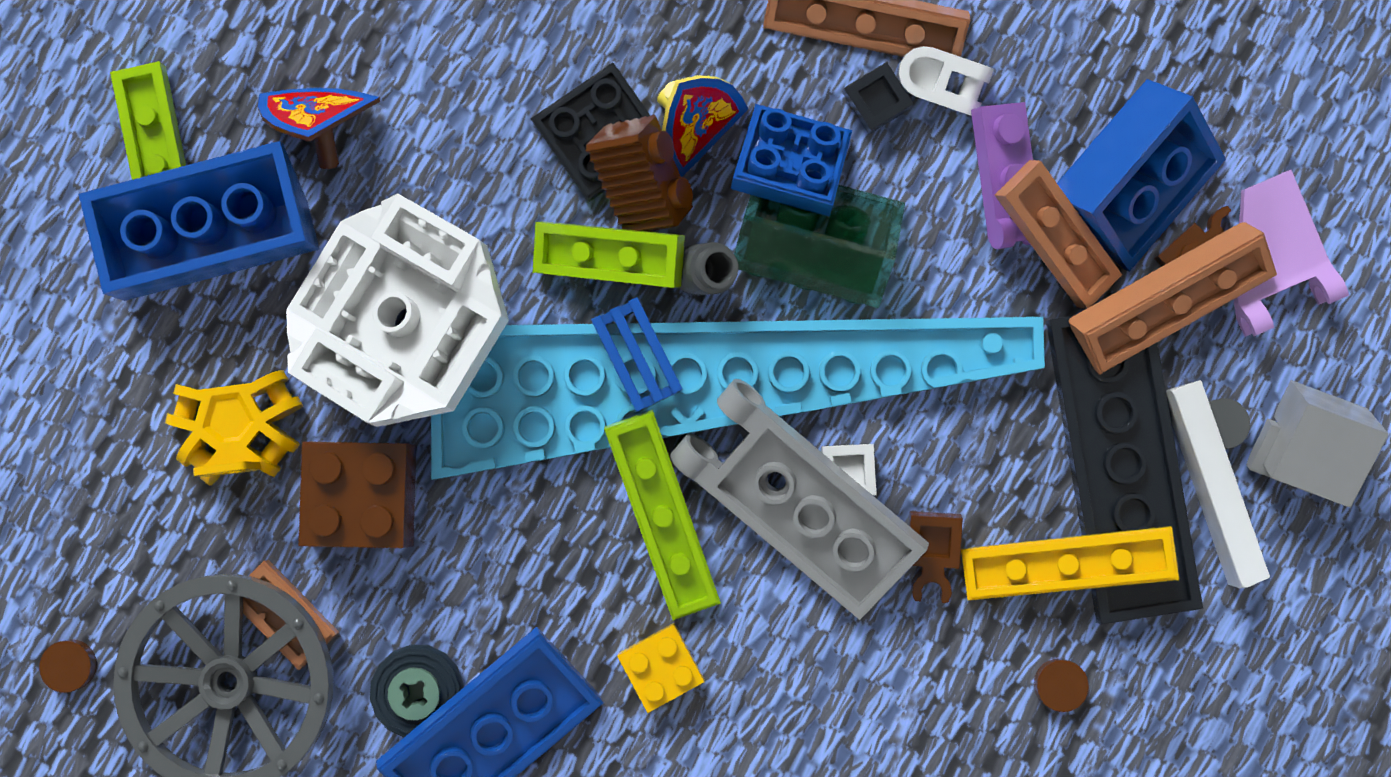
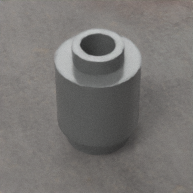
(708, 269)

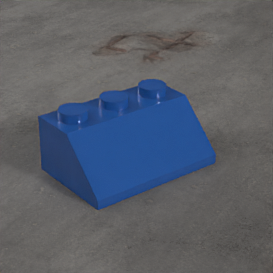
(1142, 170)

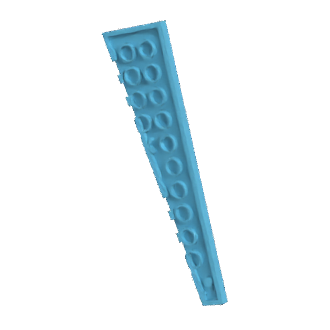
(556, 389)

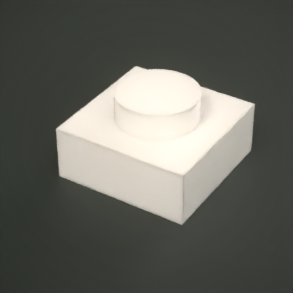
(856, 462)

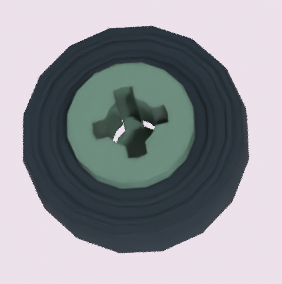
(429, 676)

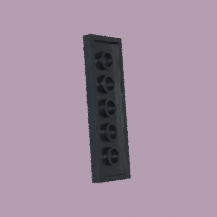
(1124, 467)

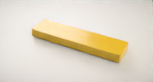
(1070, 563)

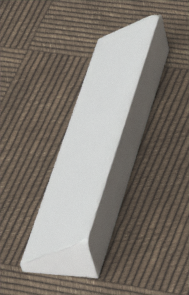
(1216, 485)

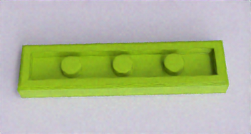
(662, 514)

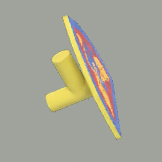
(698, 115)

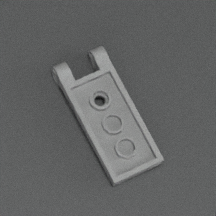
(818, 518)

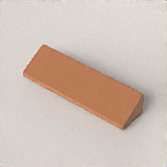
(872, 24)
(1173, 296)

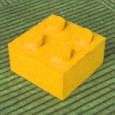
(660, 667)

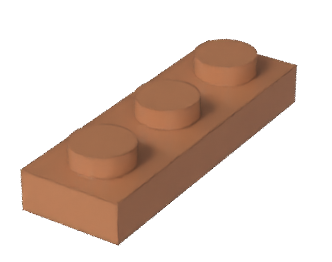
(1058, 234)

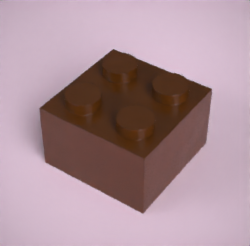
(357, 494)

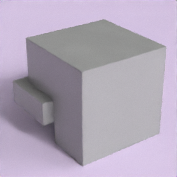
(1318, 444)

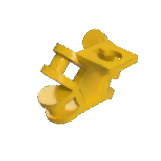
(229, 424)

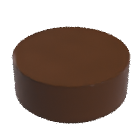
(67, 665)
(1061, 685)

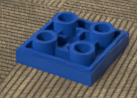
(791, 160)

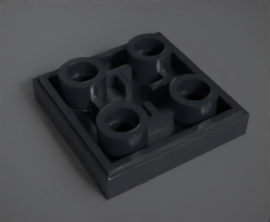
(580, 115)

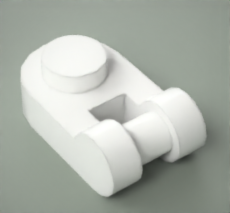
(927, 71)

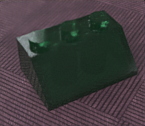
(831, 254)

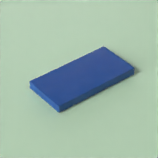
(498, 718)

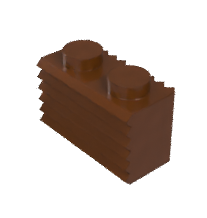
(640, 174)

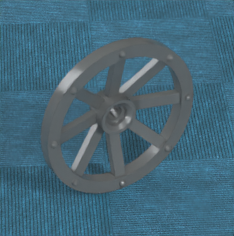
(211, 678)

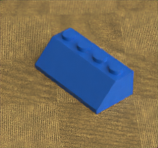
(197, 222)

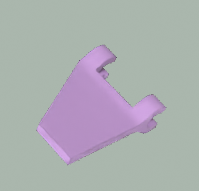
(1295, 248)

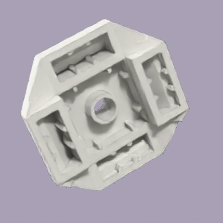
(349, 303)

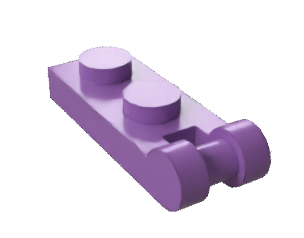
(1001, 151)

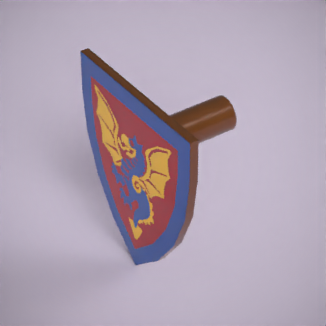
(313, 115)

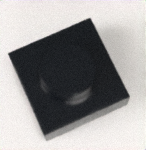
(877, 98)

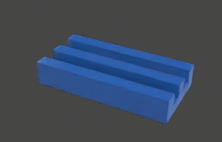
(617, 315)

